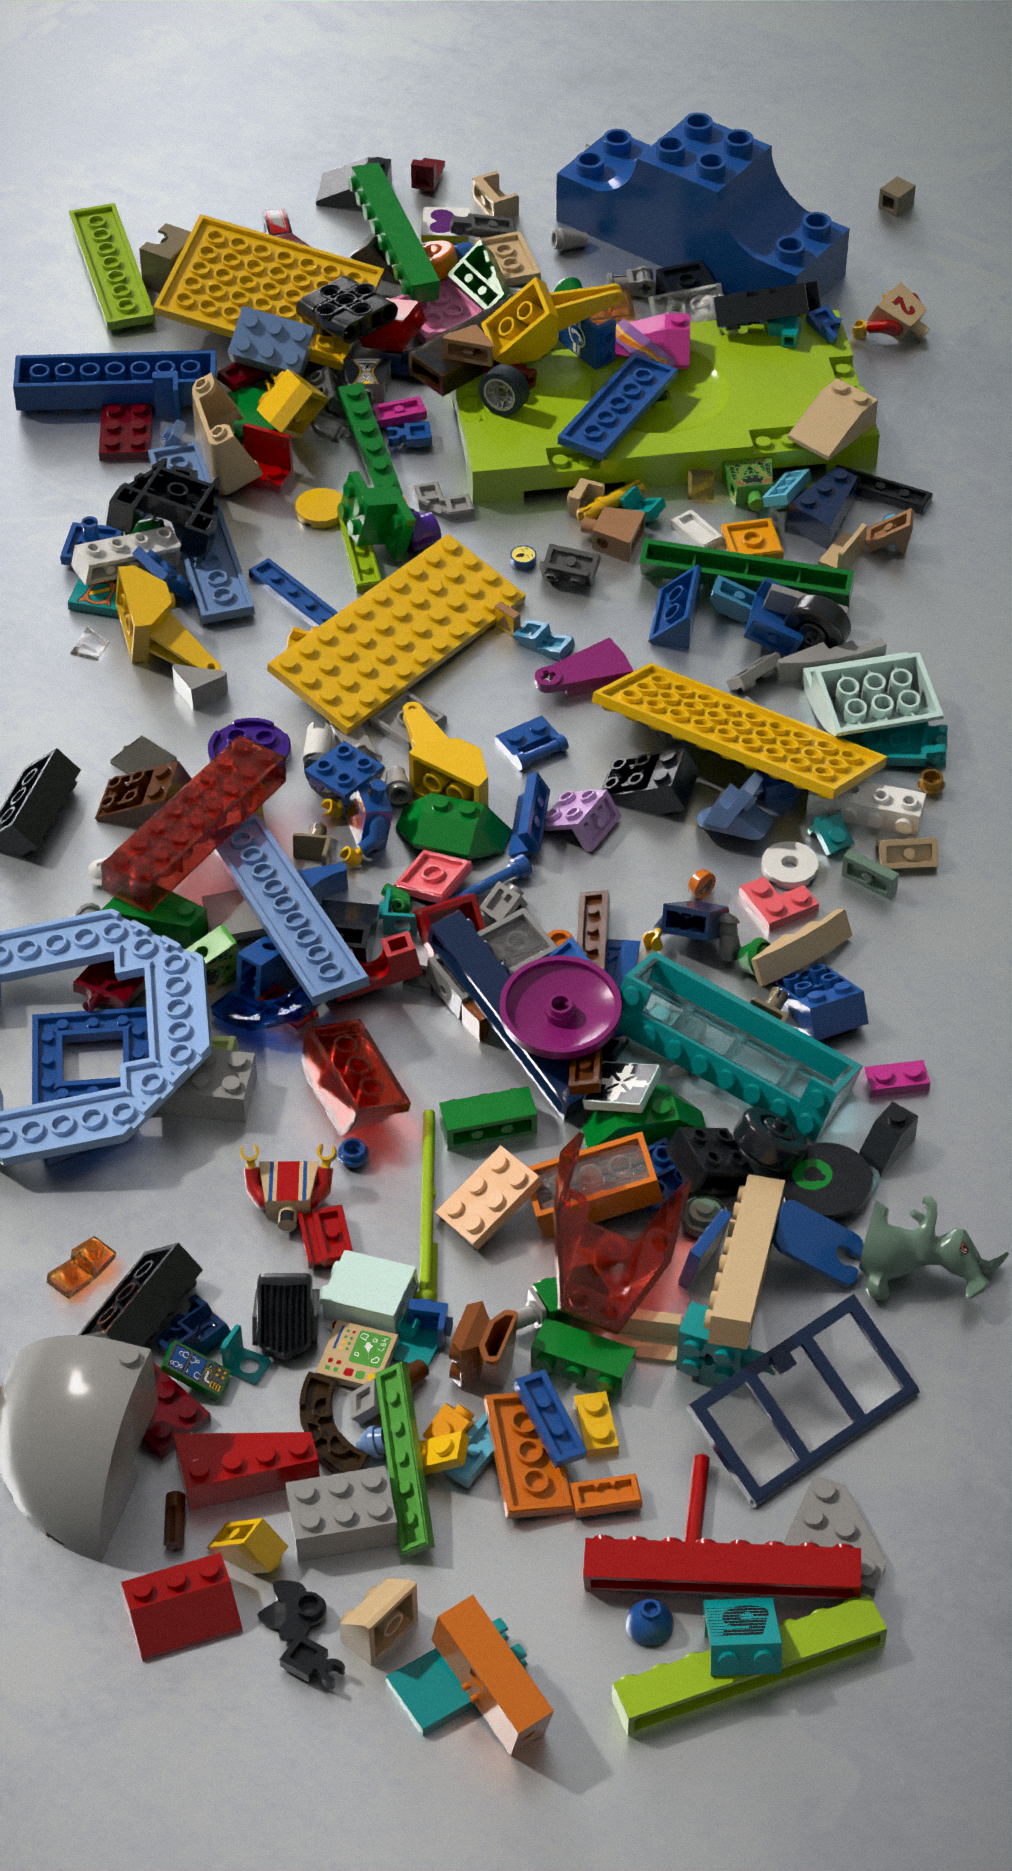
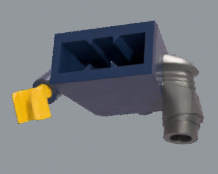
(697, 921)

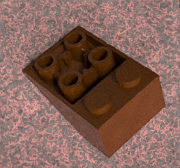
(139, 795)

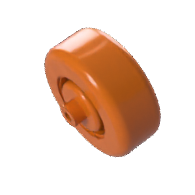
(442, 256)

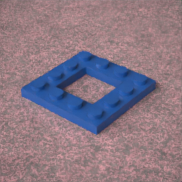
(55, 1029)

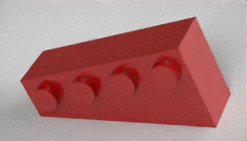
(242, 1465)

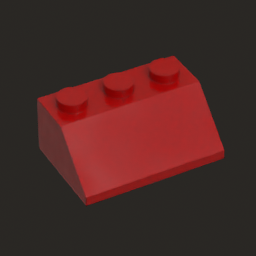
(181, 1606)

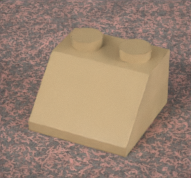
(380, 1618)

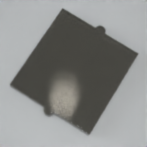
(141, 755)

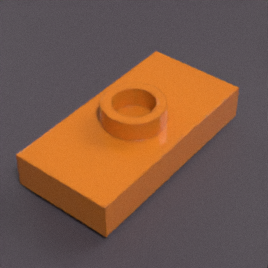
(606, 1495)

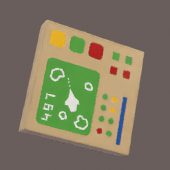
(356, 1354)

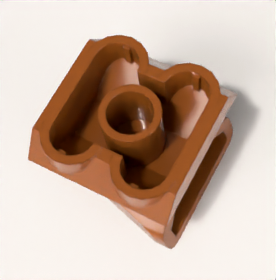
(482, 1346)

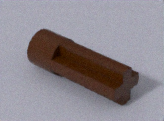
(174, 1520)

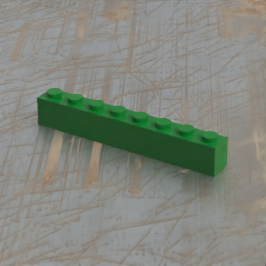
(394, 233)
(672, 559)

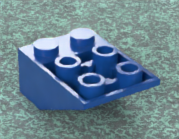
(823, 1001)

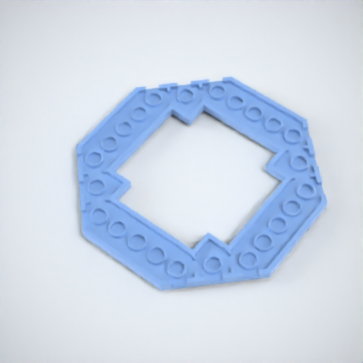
(175, 1019)

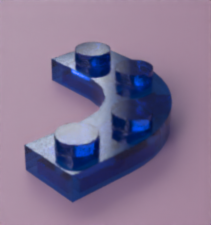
(266, 1014)

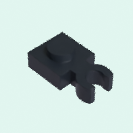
(308, 1659)

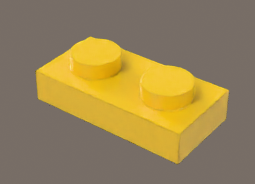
(596, 1424)
(444, 1452)

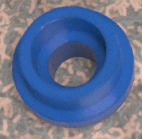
(356, 1147)

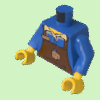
(368, 817)

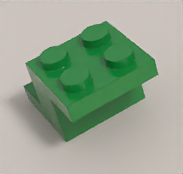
(376, 516)

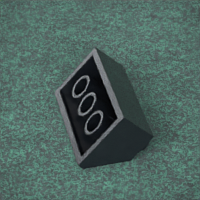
(35, 801)
(145, 1296)

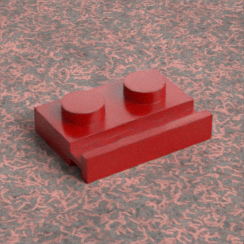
(324, 1235)

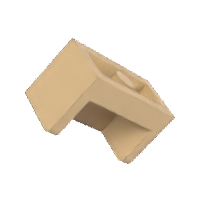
(491, 199)

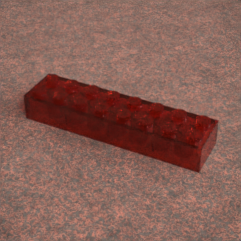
(193, 823)

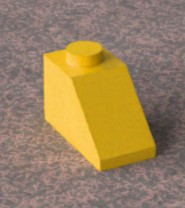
(249, 1545)

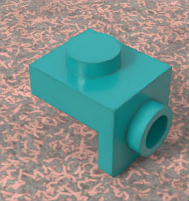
(651, 506)
(831, 833)

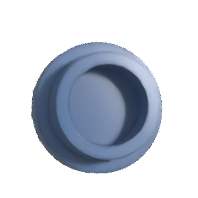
(372, 1442)

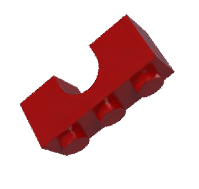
(395, 964)

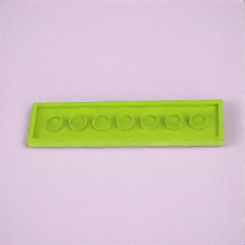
(111, 266)

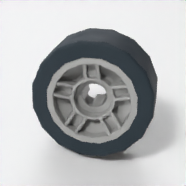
(504, 390)

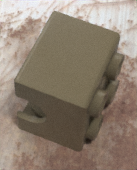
(159, 259)

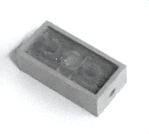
(513, 941)

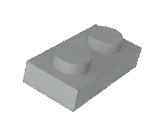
(746, 678)

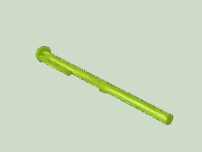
(428, 1248)

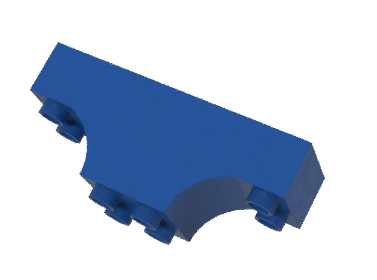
(705, 199)

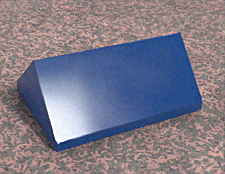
(676, 610)

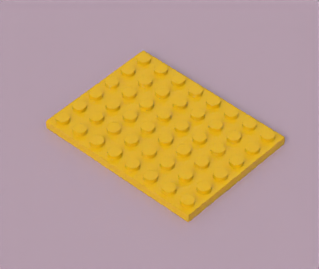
(240, 267)

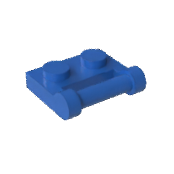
(530, 742)

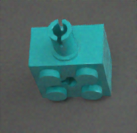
(706, 1359)

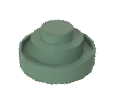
(700, 1213)

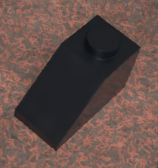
(889, 1137)

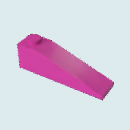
(669, 333)

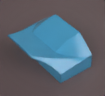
(732, 599)

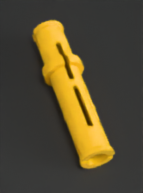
(611, 500)

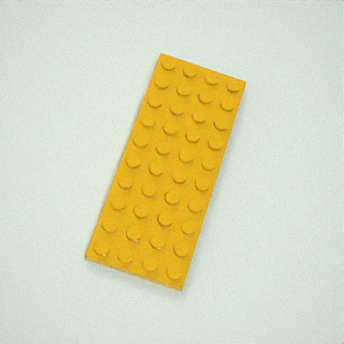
(395, 634)
(740, 730)

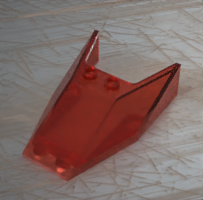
(599, 1271)

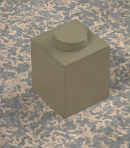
(896, 196)

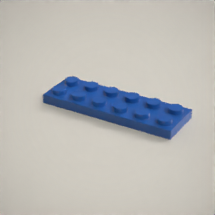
(617, 406)

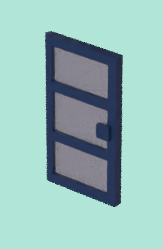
(802, 1400)

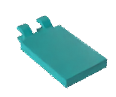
(906, 744)
(431, 1689)

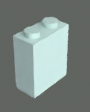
(369, 1291)

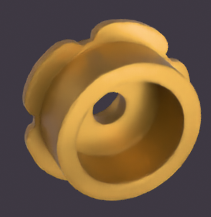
(931, 781)

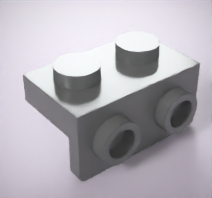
(570, 565)

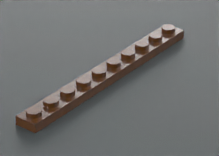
(592, 936)

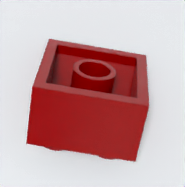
(431, 914)

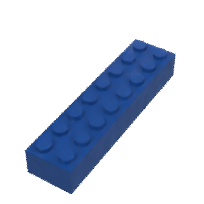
(103, 378)

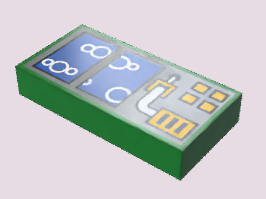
(195, 1370)

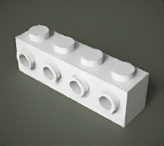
(100, 559)
(896, 811)

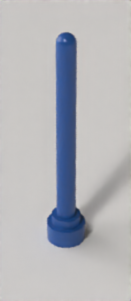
(517, 868)

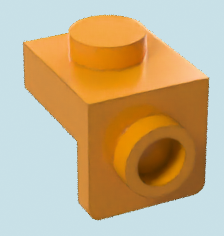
(449, 1421)

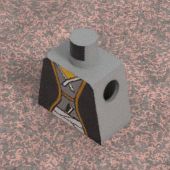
(374, 375)

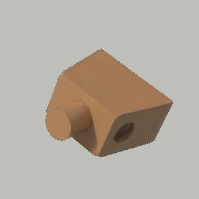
(616, 532)

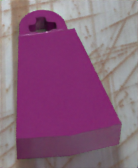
(584, 670)

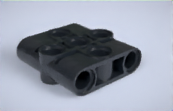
(346, 309)

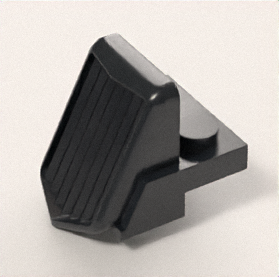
(285, 1314)

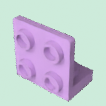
(587, 813)

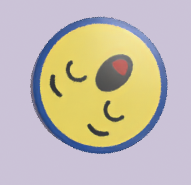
(523, 557)

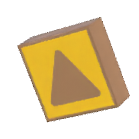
(506, 618)

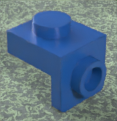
(432, 1317)

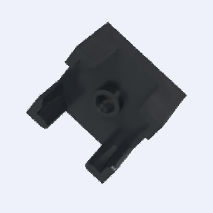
(682, 277)

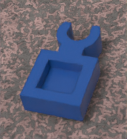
(412, 434)

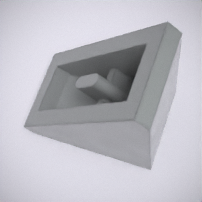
(199, 685)

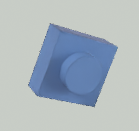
(173, 434)

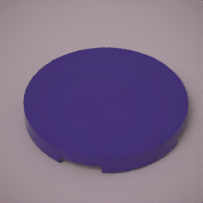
(254, 729)

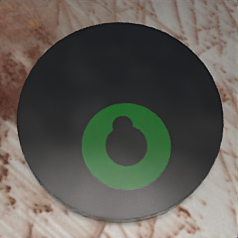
(830, 1180)

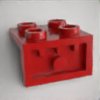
(272, 453)

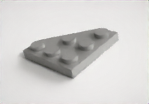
(832, 1518)

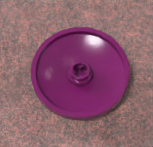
(560, 1007)

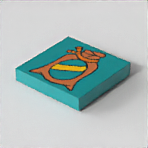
(94, 598)

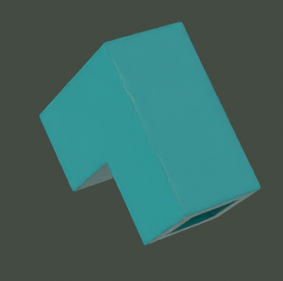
(787, 328)

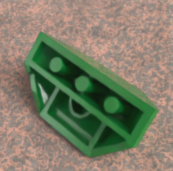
(453, 827)
(659, 1119)

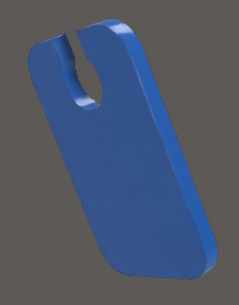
(814, 1241)

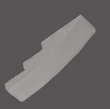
(791, 667)

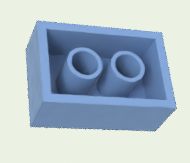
(271, 342)

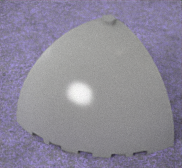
(72, 1434)

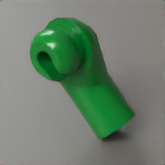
(400, 899)

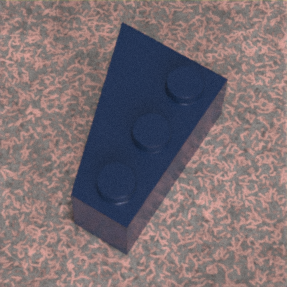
(823, 507)

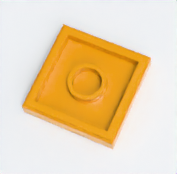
(752, 538)

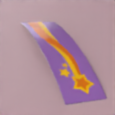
(638, 343)

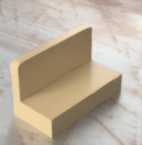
(845, 549)
(908, 852)
(652, 1335)

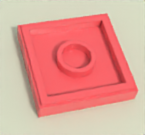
(434, 876)

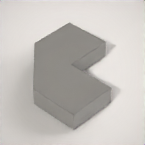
(430, 498)

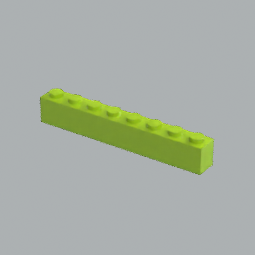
(807, 1646)

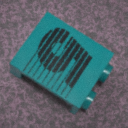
(742, 1636)

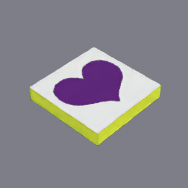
(437, 221)

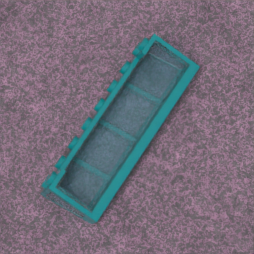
(734, 1044)

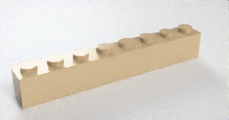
(744, 1262)

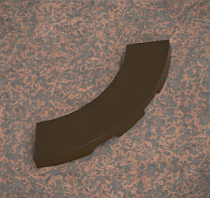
(317, 1417)

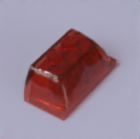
(351, 1076)

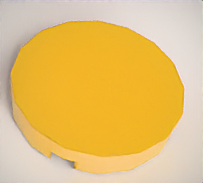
(318, 507)

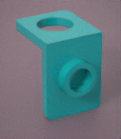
(390, 917)
(235, 1354)

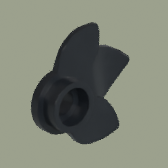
(288, 1611)

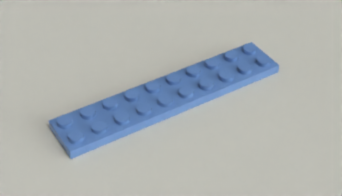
(217, 580)
(290, 913)

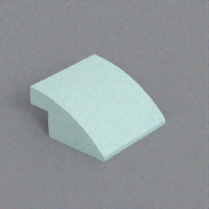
(871, 693)

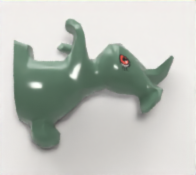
(897, 1251)

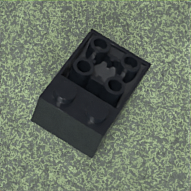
(653, 781)
(355, 924)

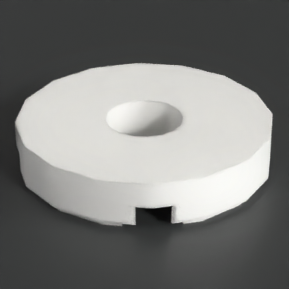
(794, 853)

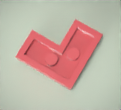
(777, 909)

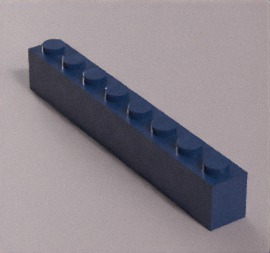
(483, 979)

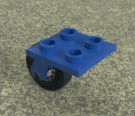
(340, 771)

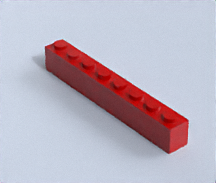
(722, 1568)

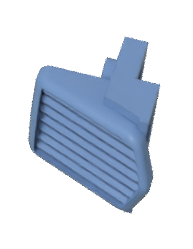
(736, 812)

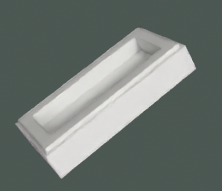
(697, 530)

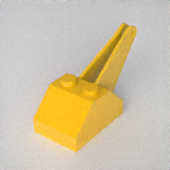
(531, 319)
(291, 403)
(149, 624)
(442, 763)

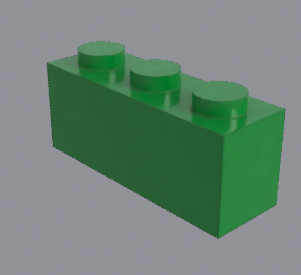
(488, 1117)
(583, 1357)

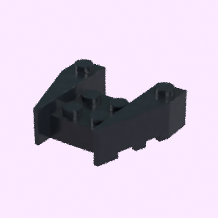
(766, 304)
(173, 498)

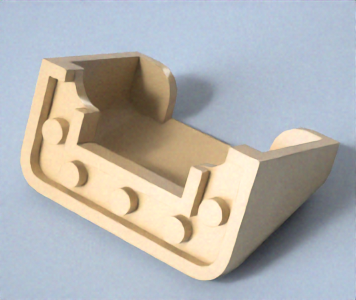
(214, 431)

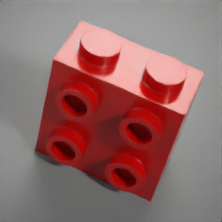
(399, 332)

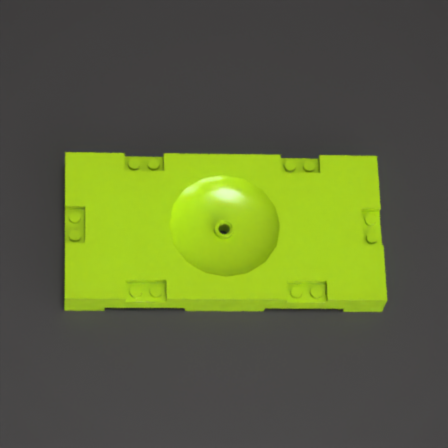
(727, 406)

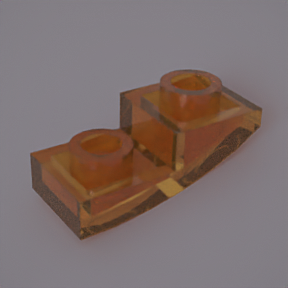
(83, 1267)

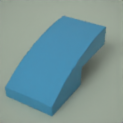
(540, 639)

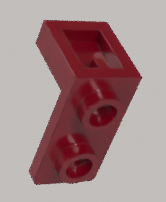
(426, 173)

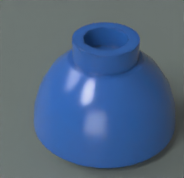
(649, 1622)

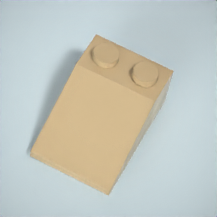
(835, 419)

